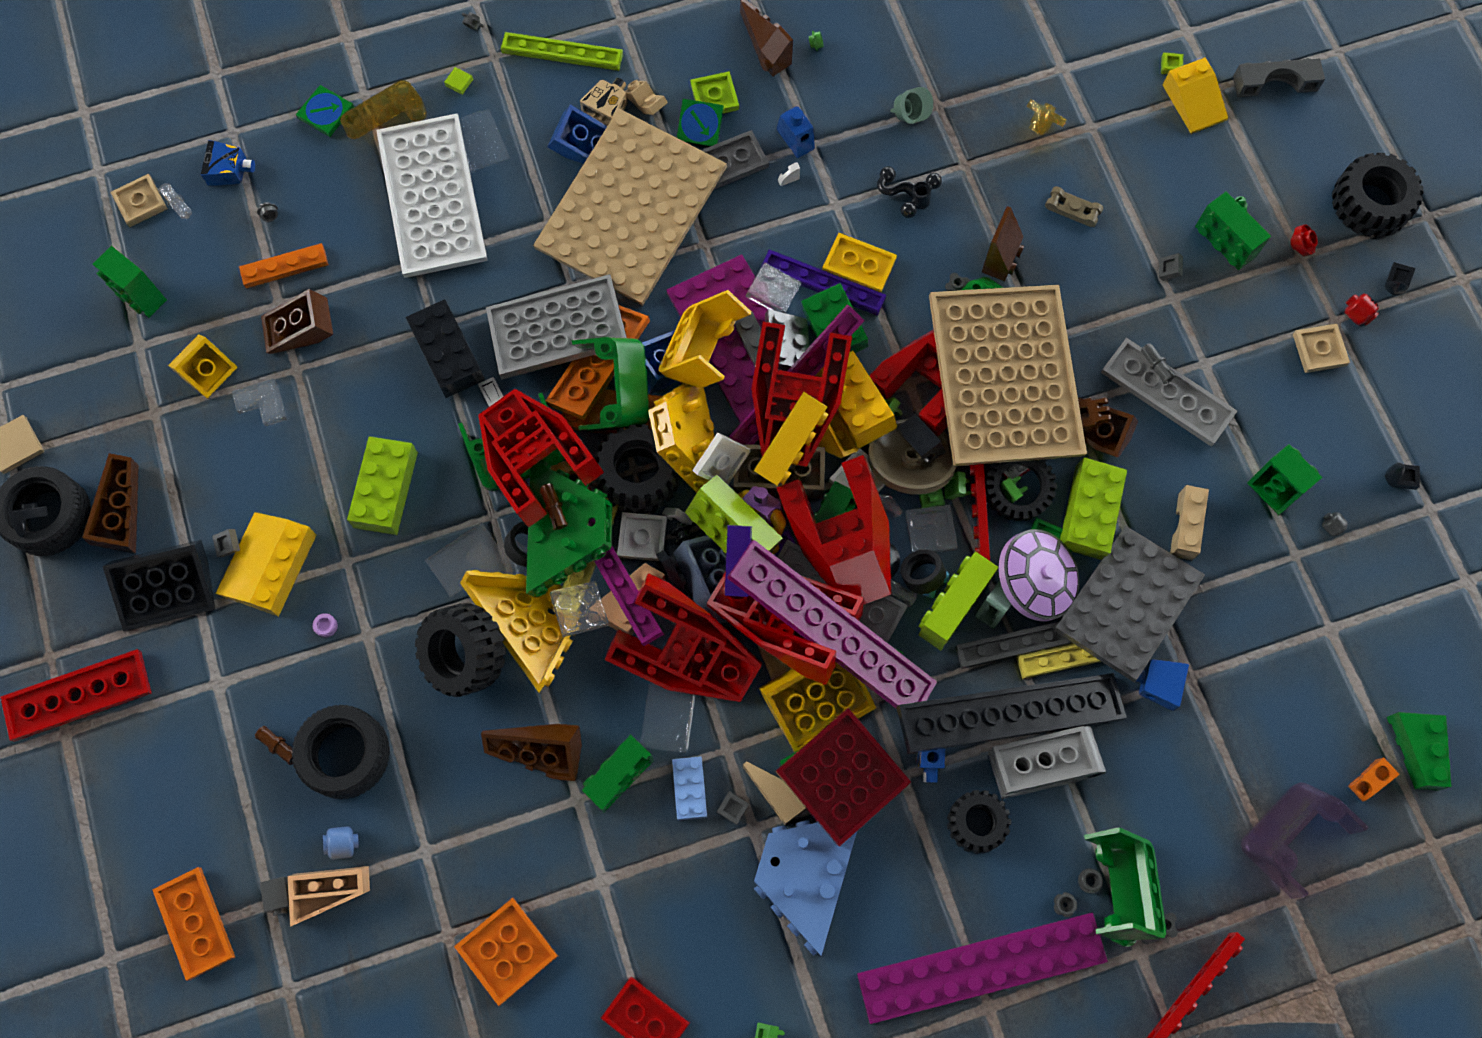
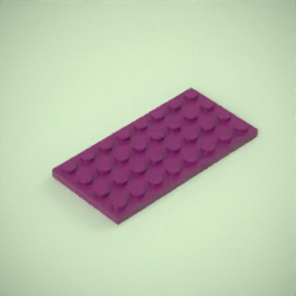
(729, 353)

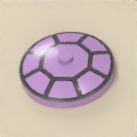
(1038, 575)

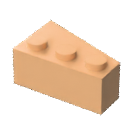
(614, 613)
(322, 890)

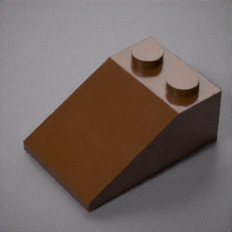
(1004, 247)
(297, 323)

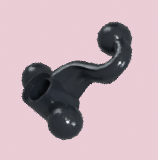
(909, 208)

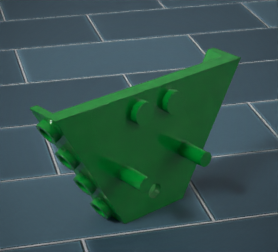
(561, 552)

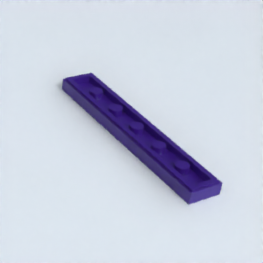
(820, 280)

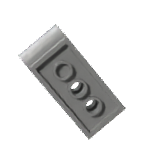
(1068, 757)

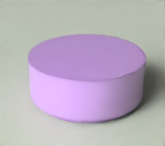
(325, 625)

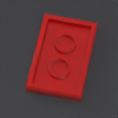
(642, 1014)

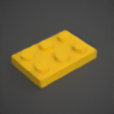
(859, 262)

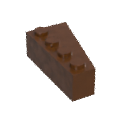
(114, 509)

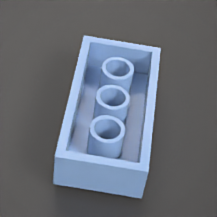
(689, 788)

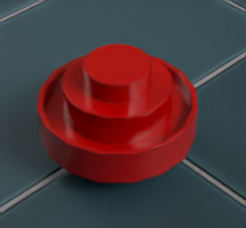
(1304, 240)

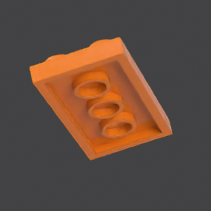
(193, 923)

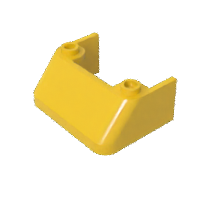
(697, 336)

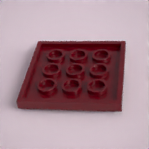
(843, 777)

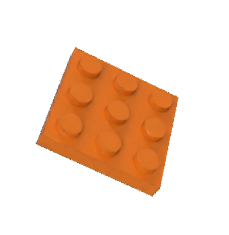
(506, 951)

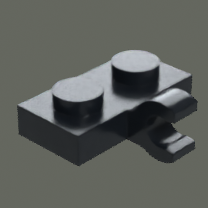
(668, 567)

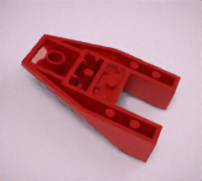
(895, 370)
(778, 391)
(519, 435)
(851, 547)
(776, 636)
(698, 654)

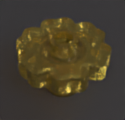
(1044, 117)

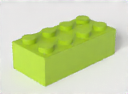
(382, 485)
(719, 506)
(1093, 508)
(960, 596)

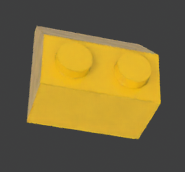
(203, 366)

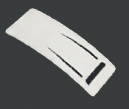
(490, 391)

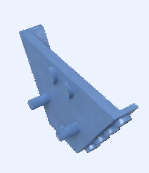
(805, 881)

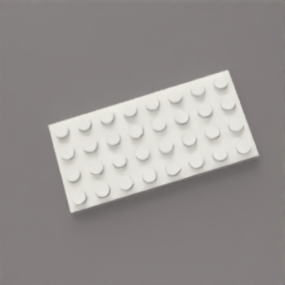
(431, 196)

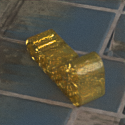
(383, 107)

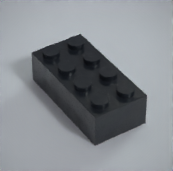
(445, 348)

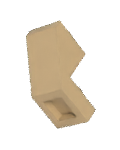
(643, 97)

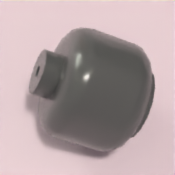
(1334, 523)

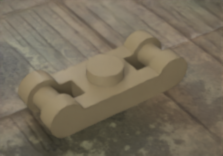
(1074, 207)

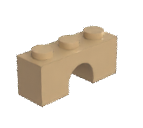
(1189, 533)

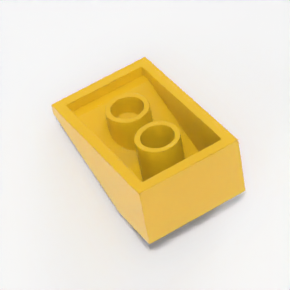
(1196, 95)

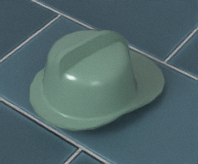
(913, 105)

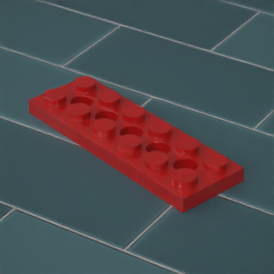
(63, 686)

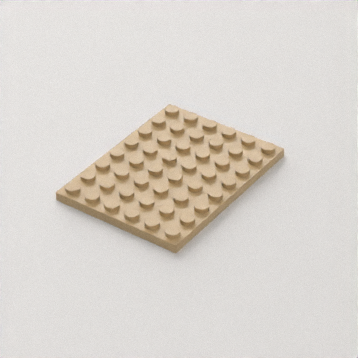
(630, 206)
(1006, 375)

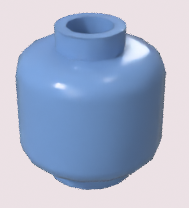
(340, 842)

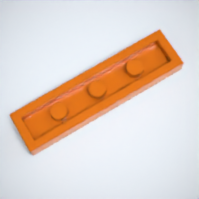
(283, 265)

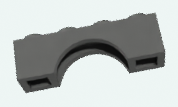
(1302, 75)

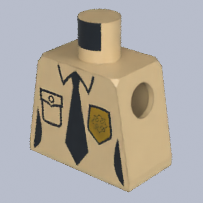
(605, 100)

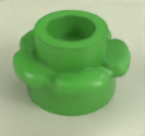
(816, 40)

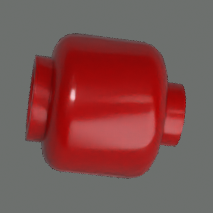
(1361, 309)

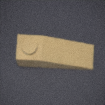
(776, 793)

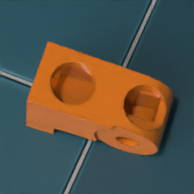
(1373, 779)

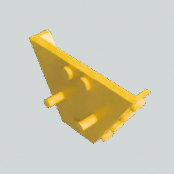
(685, 443)
(524, 620)

